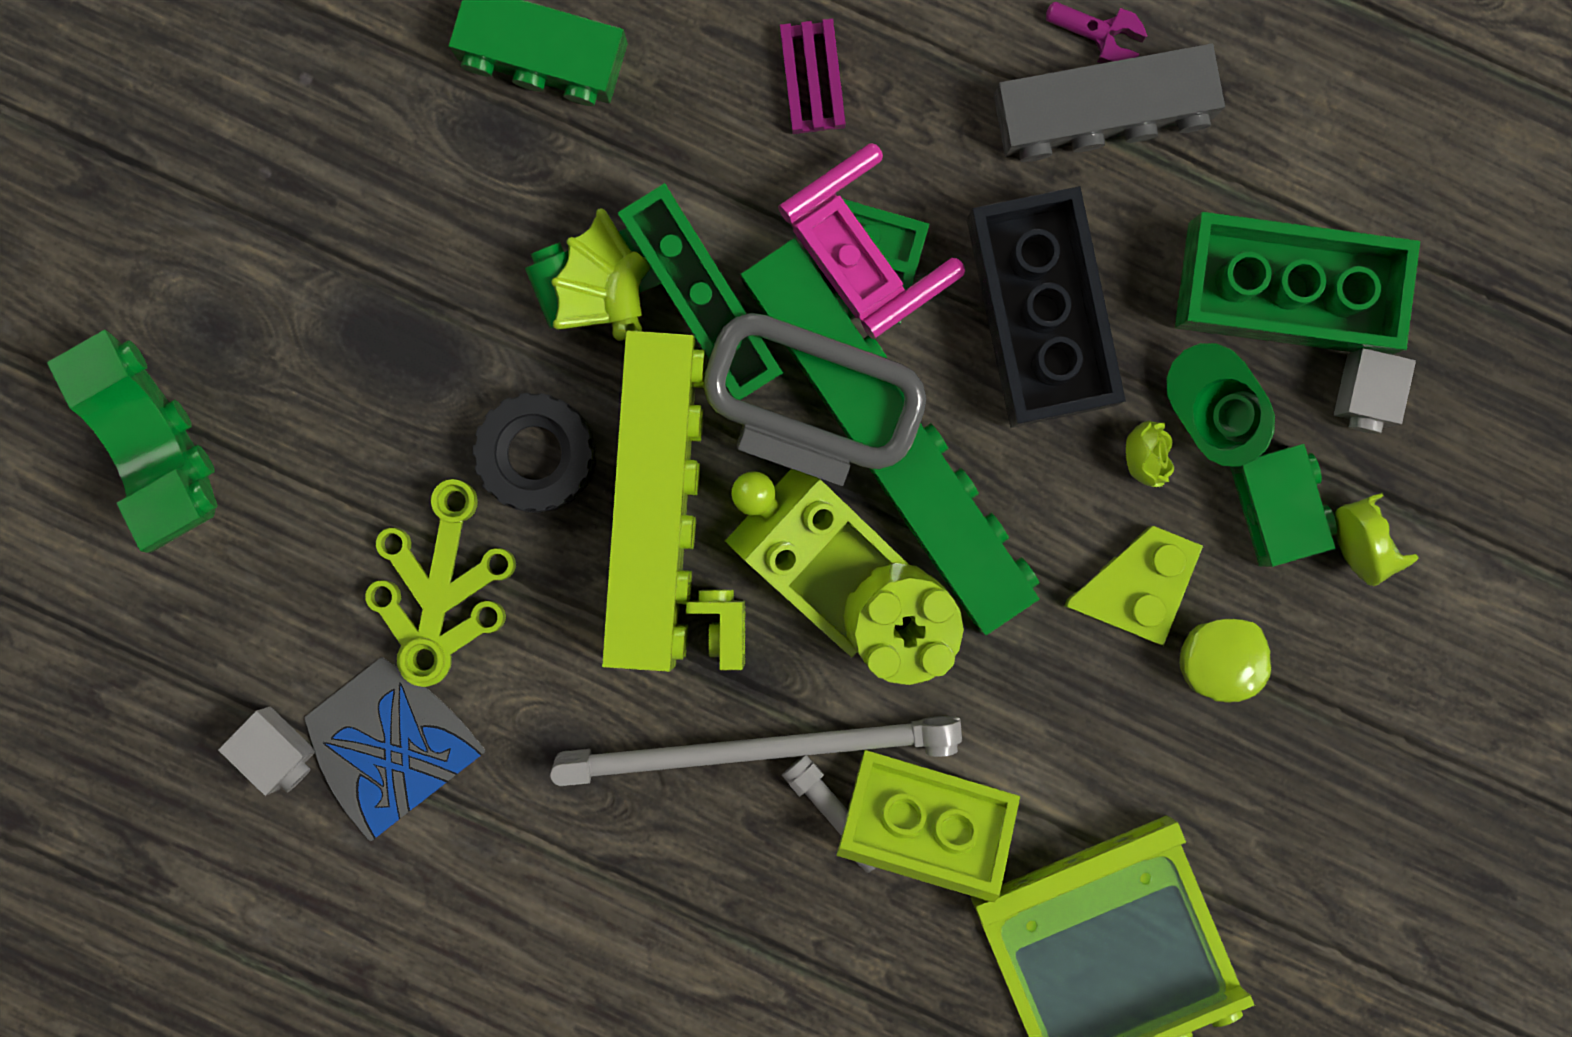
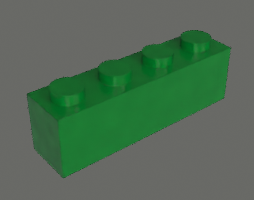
(696, 285)

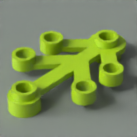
(437, 592)

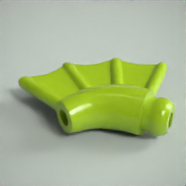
(600, 280)

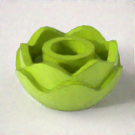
(1148, 454)

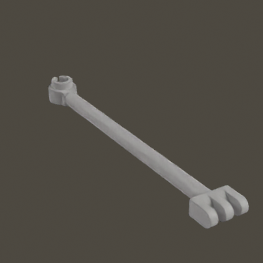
(935, 733)

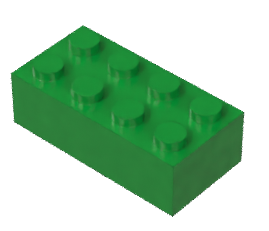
(1297, 284)

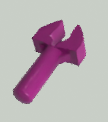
(1099, 30)

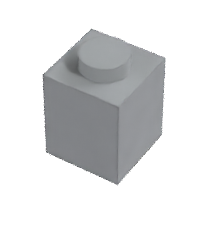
(1374, 390)
(268, 752)

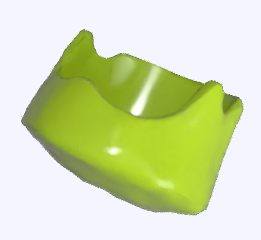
(1367, 543)
(1226, 660)

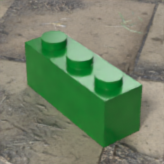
(540, 48)

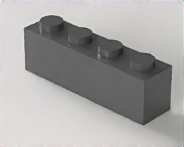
(1109, 102)

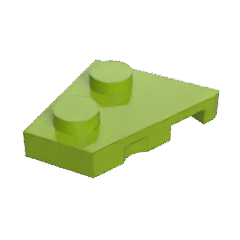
(1141, 585)

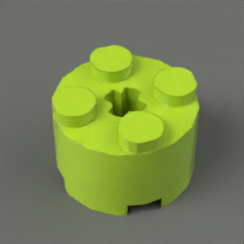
(920, 649)

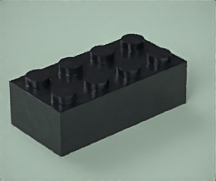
(1045, 307)

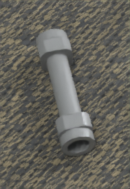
(806, 778)

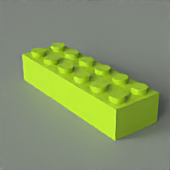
(651, 501)

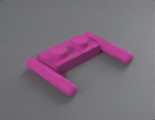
(849, 254)

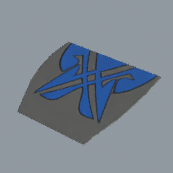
(387, 746)

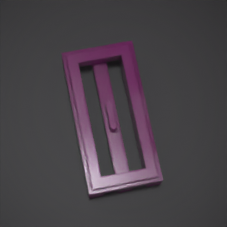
(808, 32)

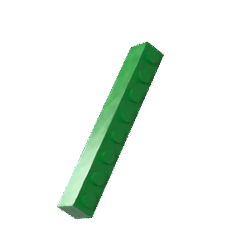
(921, 485)

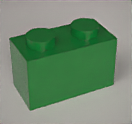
(1284, 506)

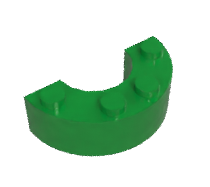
(144, 436)

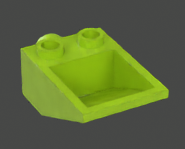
(807, 545)

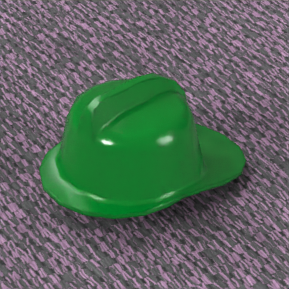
(1221, 404)

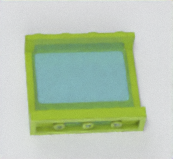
(1114, 943)

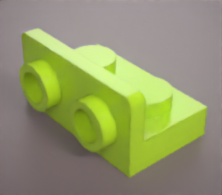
(728, 635)

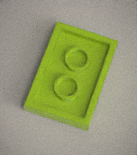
(929, 826)

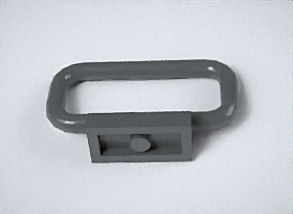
(792, 441)

